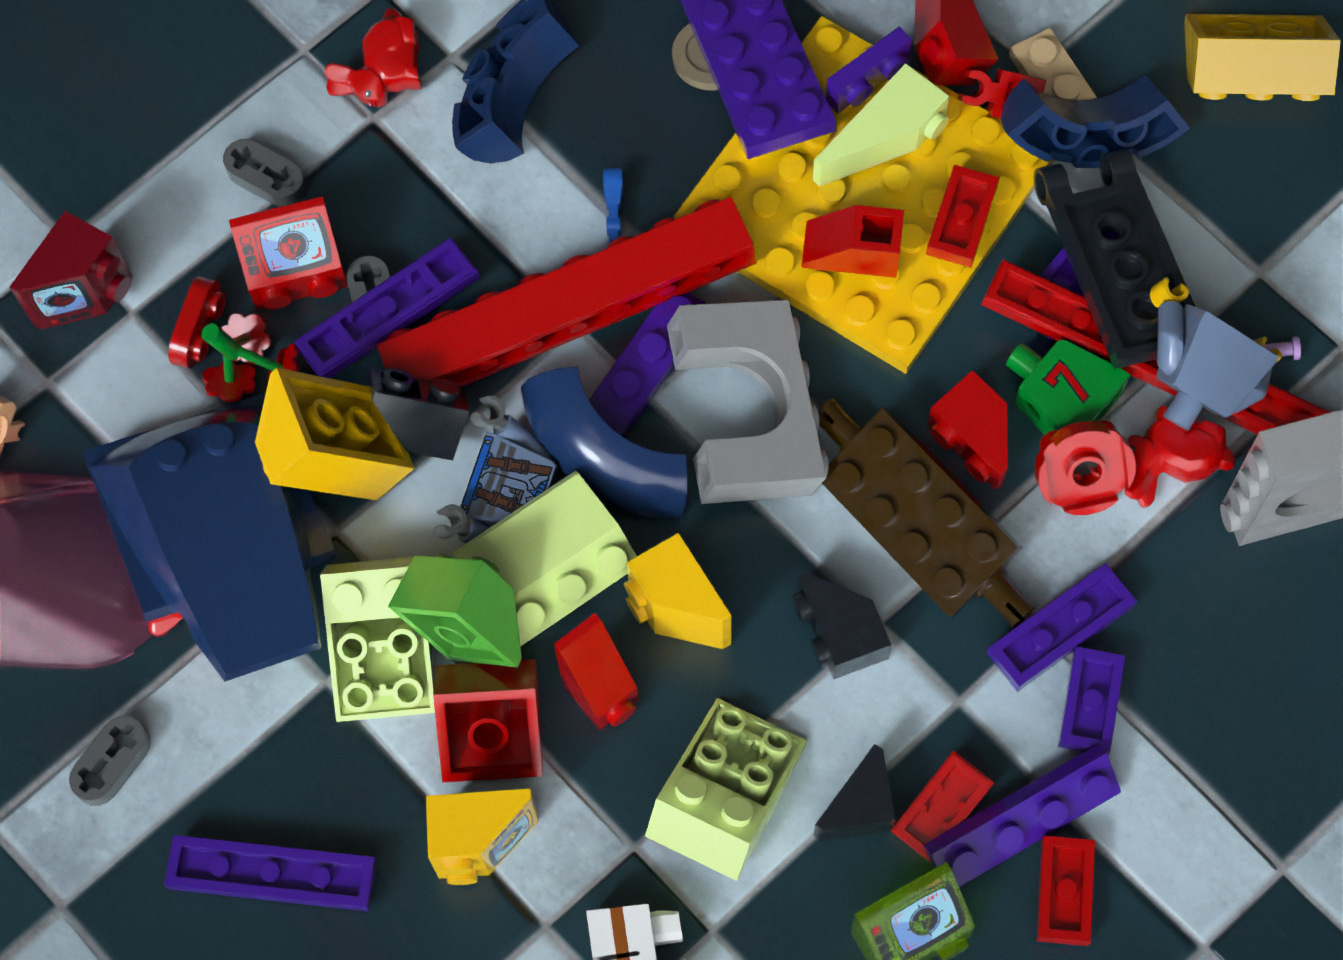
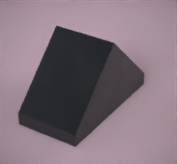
(862, 804)

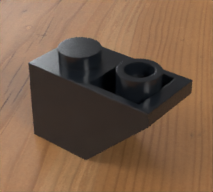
(421, 412)
(844, 626)

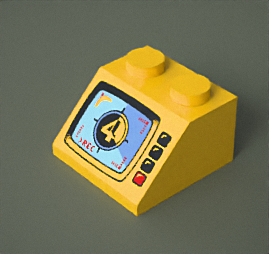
(476, 831)

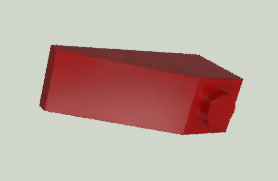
(951, 40)
(596, 674)

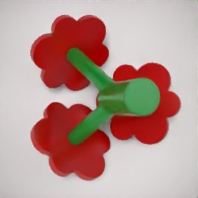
(243, 341)

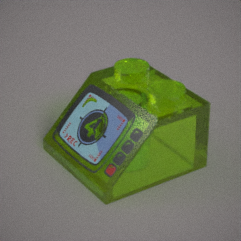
(916, 921)

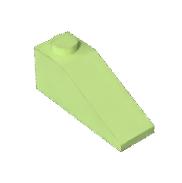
(887, 127)

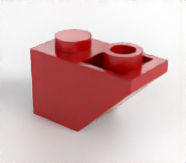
(855, 241)
(975, 426)

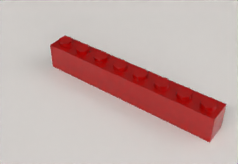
(575, 298)

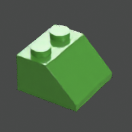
(460, 609)

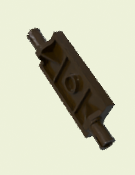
(921, 514)

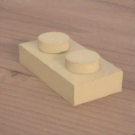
(1047, 59)

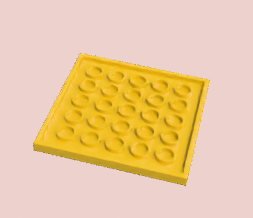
(778, 197)

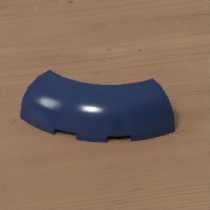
(505, 79)
(1083, 130)
(612, 466)

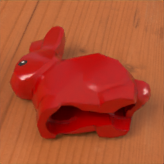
(388, 63)
(1176, 452)

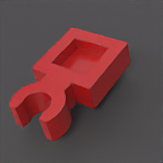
(997, 91)

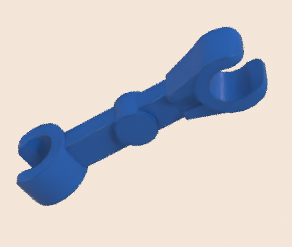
(613, 194)

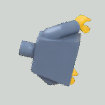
(1206, 359)

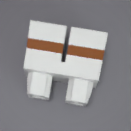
(631, 932)

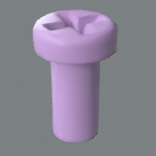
(1288, 348)

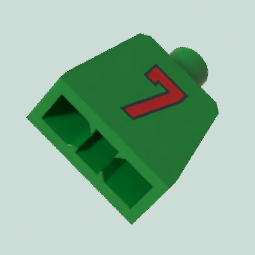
(1065, 385)

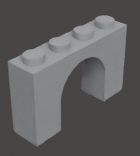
(763, 343)
(1288, 480)

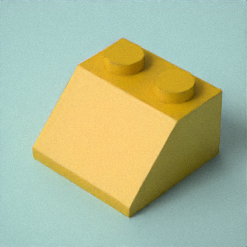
(676, 596)

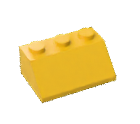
(1261, 55)
(327, 437)

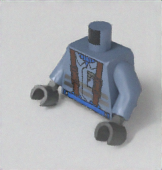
(505, 477)

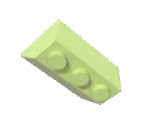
(554, 553)

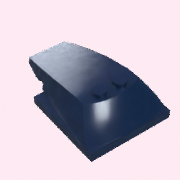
(215, 537)

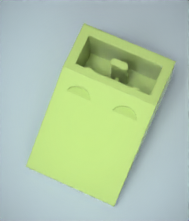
(374, 655)
(725, 789)

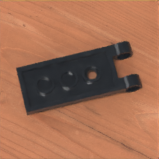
(1117, 272)

